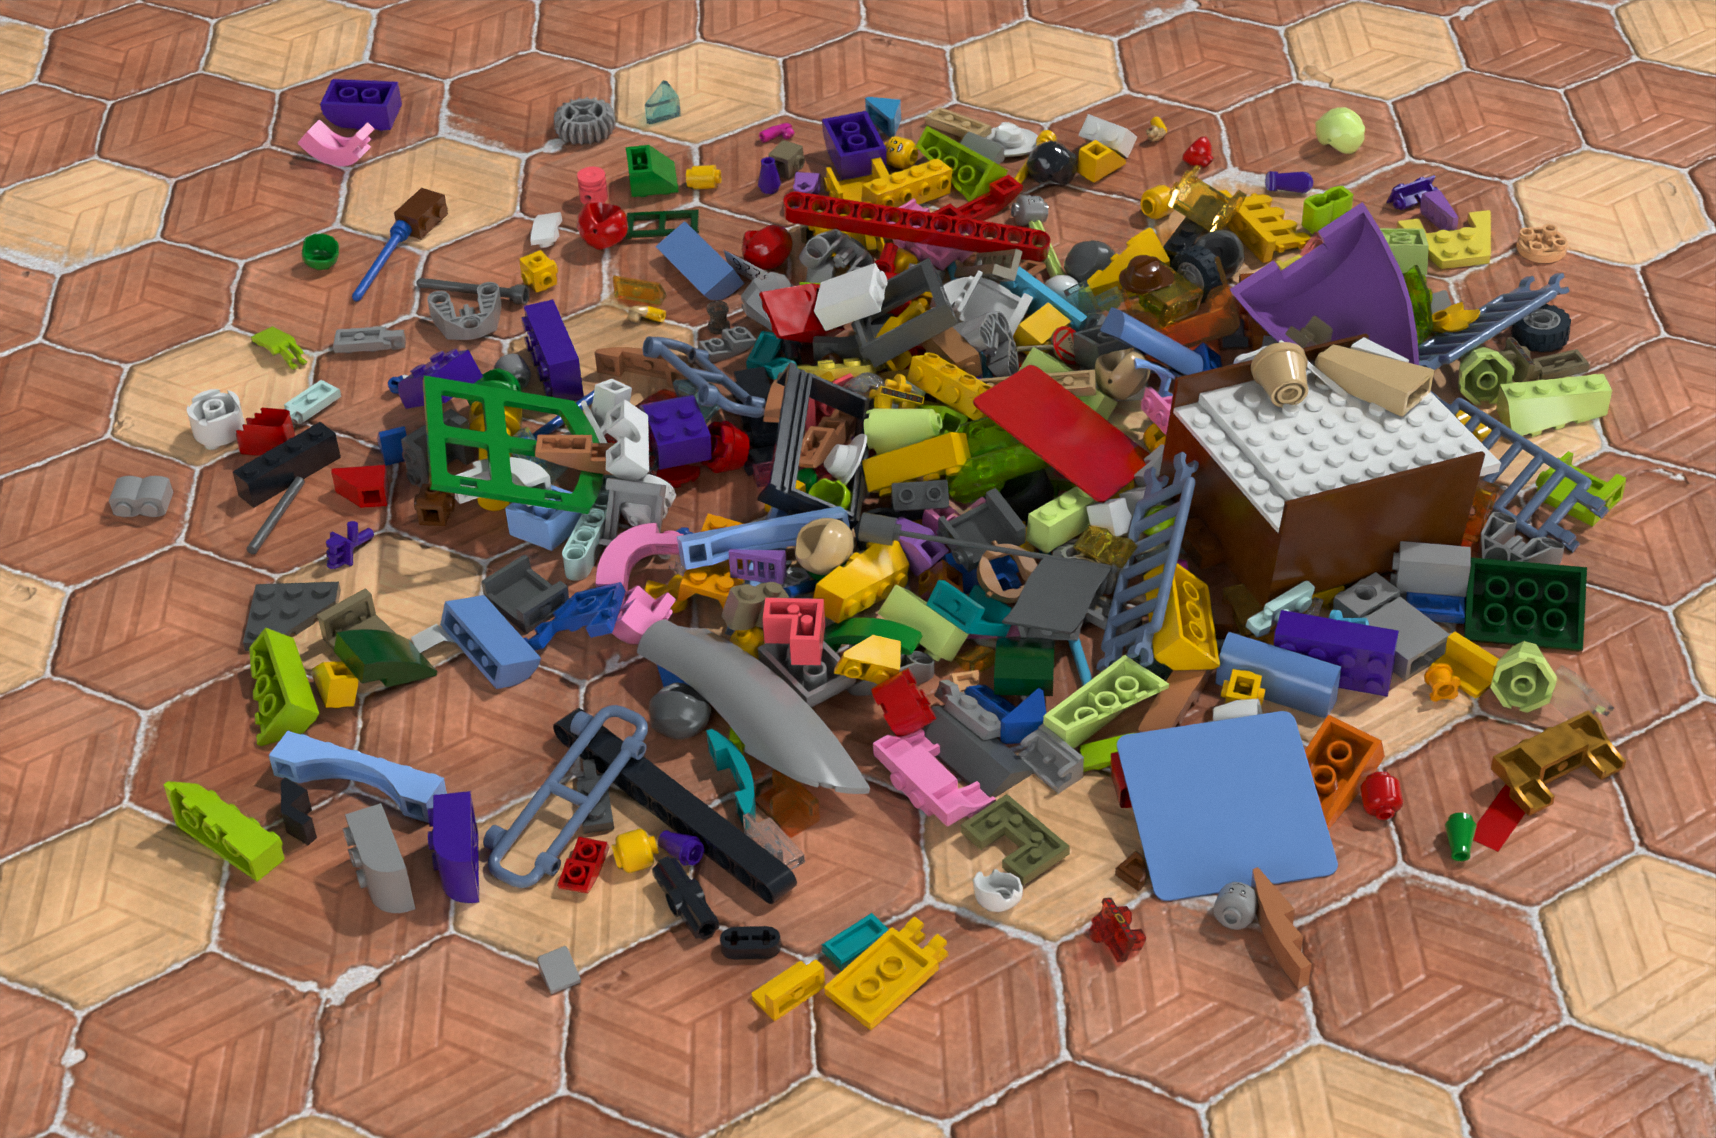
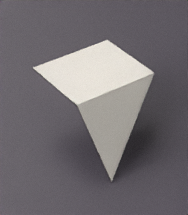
(430, 638)

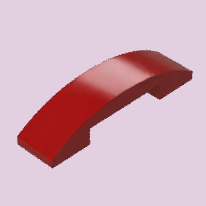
(1000, 195)

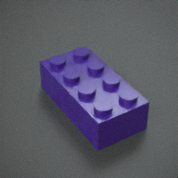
(552, 351)
(1360, 649)

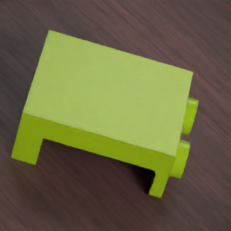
(1608, 491)

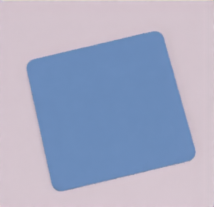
(1224, 802)

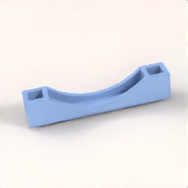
(714, 545)
(310, 759)

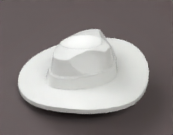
(1014, 139)
(845, 459)

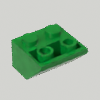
(650, 172)

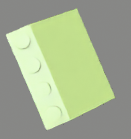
(1408, 247)

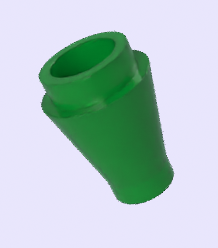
(1460, 834)

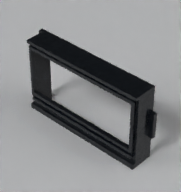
(781, 489)

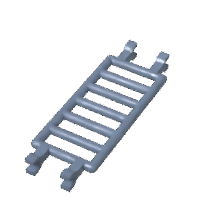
(1493, 319)
(1578, 494)
(1153, 495)

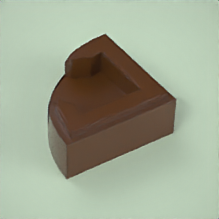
(1133, 871)

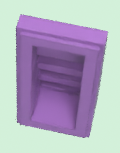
(1438, 210)
(775, 557)

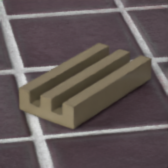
(1562, 365)

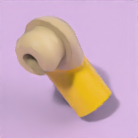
(1159, 129)
(648, 312)

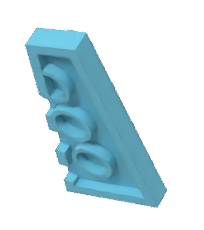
(1041, 295)

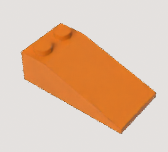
(1339, 764)

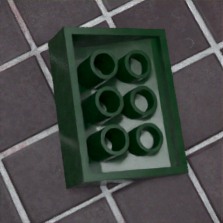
(1525, 603)

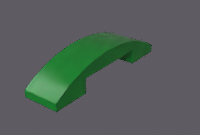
(858, 629)

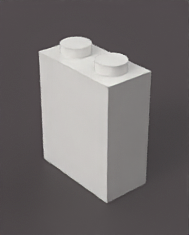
(850, 296)

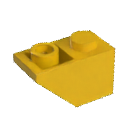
(1098, 161)
(871, 660)
(335, 684)

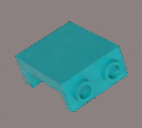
(972, 613)

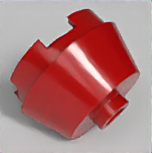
(728, 447)

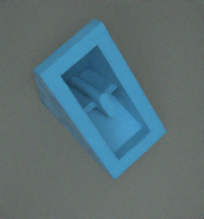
(884, 114)

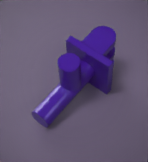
(341, 548)

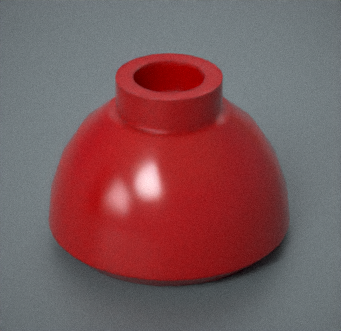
(1199, 153)

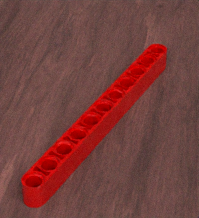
(906, 218)

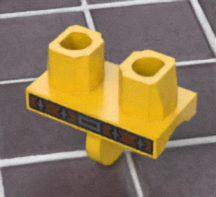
(885, 397)

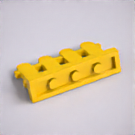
(1264, 228)

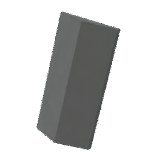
(973, 758)

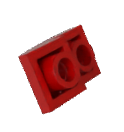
(584, 866)

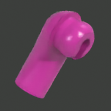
(774, 131)

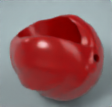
(602, 224)
(767, 247)

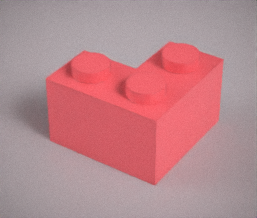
(798, 624)

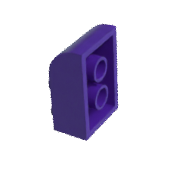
(361, 101)
(852, 144)
(451, 365)
(677, 432)
(455, 845)

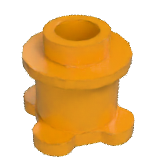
(1441, 682)

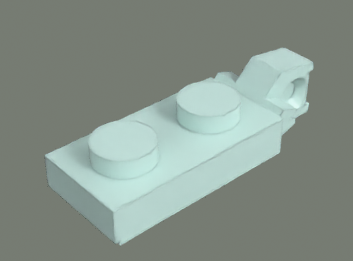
(311, 401)
(1294, 600)

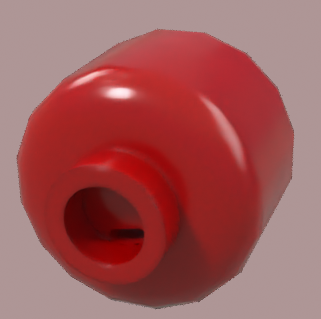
(1381, 795)

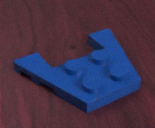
(591, 607)

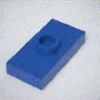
(1439, 607)

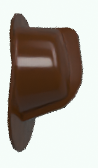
(1145, 275)

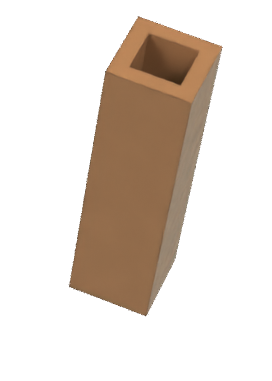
(955, 350)

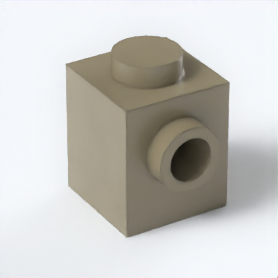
(788, 158)

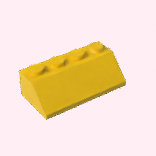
(1188, 628)

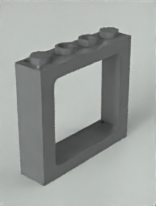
(915, 331)

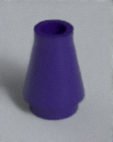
(768, 178)
(684, 848)

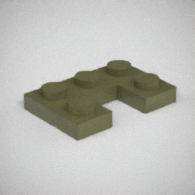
(1037, 843)

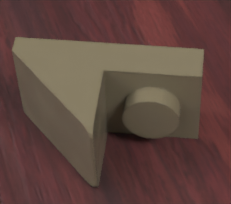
(1314, 333)

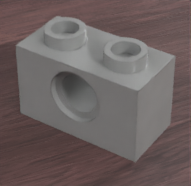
(1365, 597)

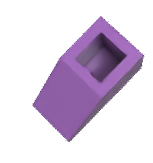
(920, 553)

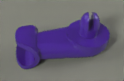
(1294, 181)

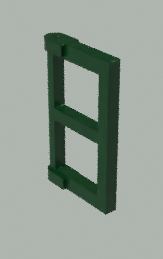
(662, 216)

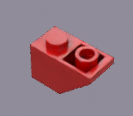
(362, 485)

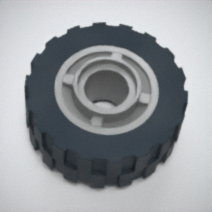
(1198, 267)
(1543, 329)

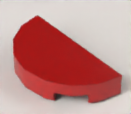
(680, 474)

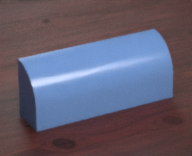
(700, 263)
(1151, 343)
(489, 641)
(1286, 675)

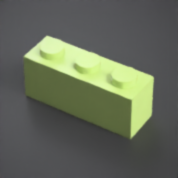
(1059, 520)
(939, 635)

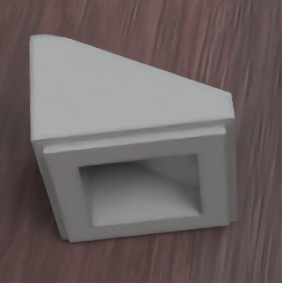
(558, 969)

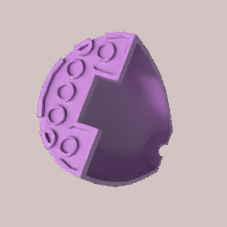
(1344, 282)

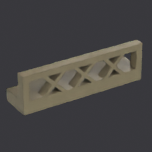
(996, 266)

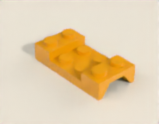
(714, 579)

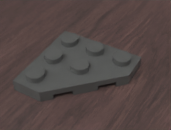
(288, 607)

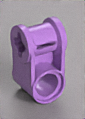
(807, 183)

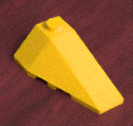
(1141, 244)

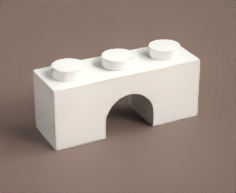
(630, 455)
(1116, 513)

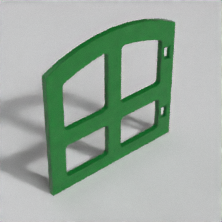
(500, 444)

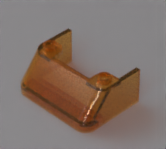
(1207, 327)

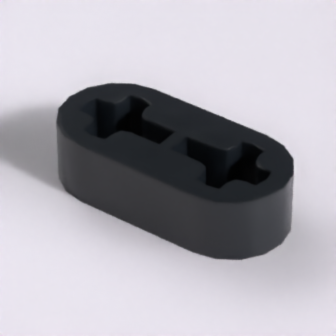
(750, 942)

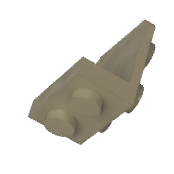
(350, 614)

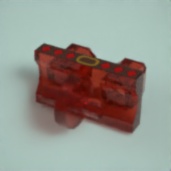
(1113, 929)

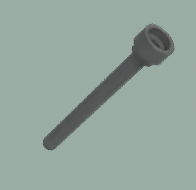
(518, 294)

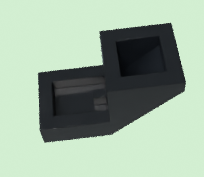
(1235, 341)
(294, 811)

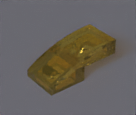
(1104, 547)

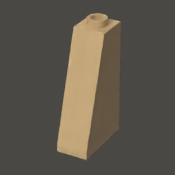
(1376, 378)

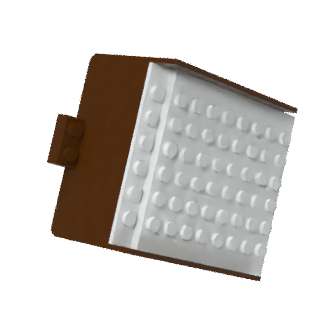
(1316, 483)

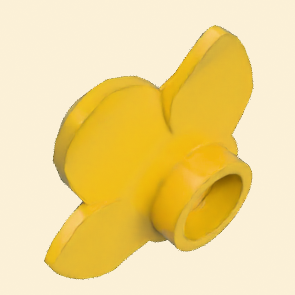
(1453, 318)
(657, 589)

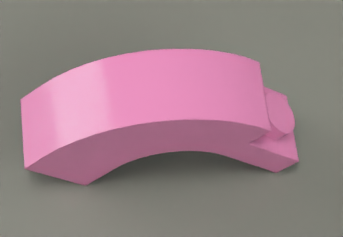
(335, 149)
(630, 548)

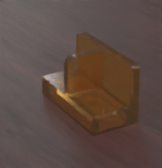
(789, 804)

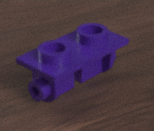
(1404, 195)

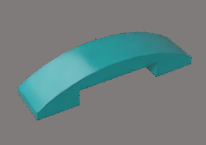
(726, 756)

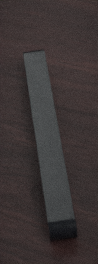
(686, 814)

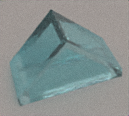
(662, 104)

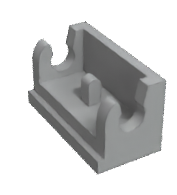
(1052, 759)

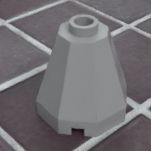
(752, 301)

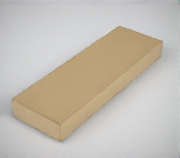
(956, 123)

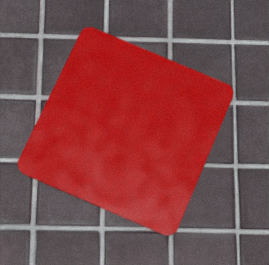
(1063, 432)

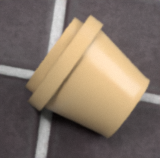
(1282, 373)

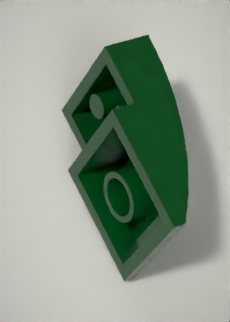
(381, 657)
(1023, 666)

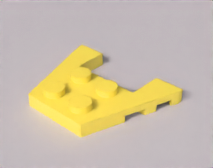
(1460, 246)
(850, 365)

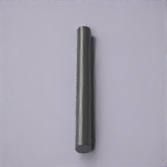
(275, 515)

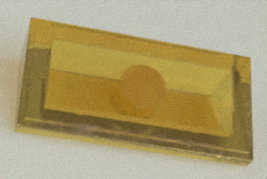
(638, 290)

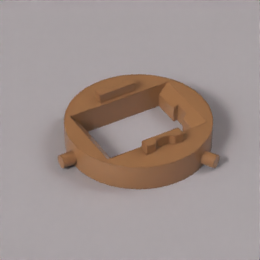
(989, 581)

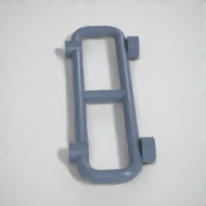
(707, 393)
(585, 726)

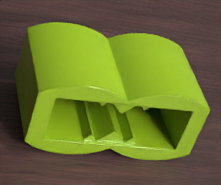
(1325, 208)

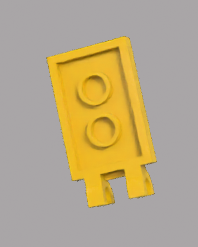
(886, 973)

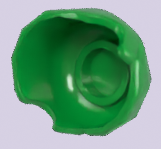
(320, 251)

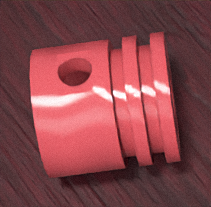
(592, 183)

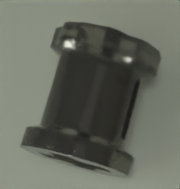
(718, 317)

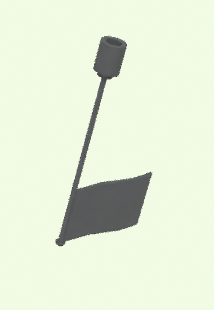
(1053, 595)

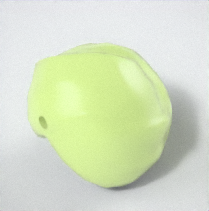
(1341, 130)

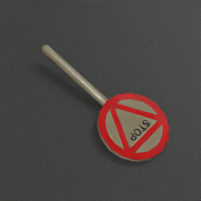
(1061, 344)

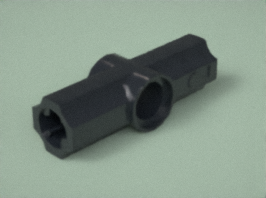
(685, 898)

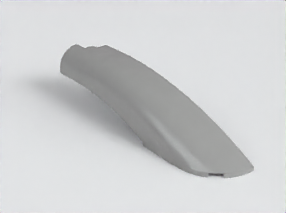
(756, 704)

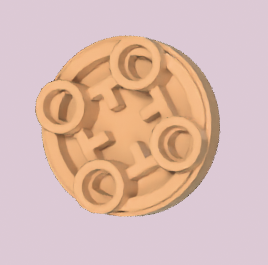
(1542, 244)

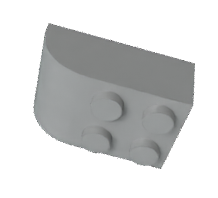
(810, 682)
(378, 859)

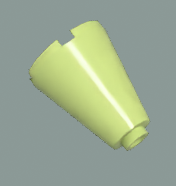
(899, 428)

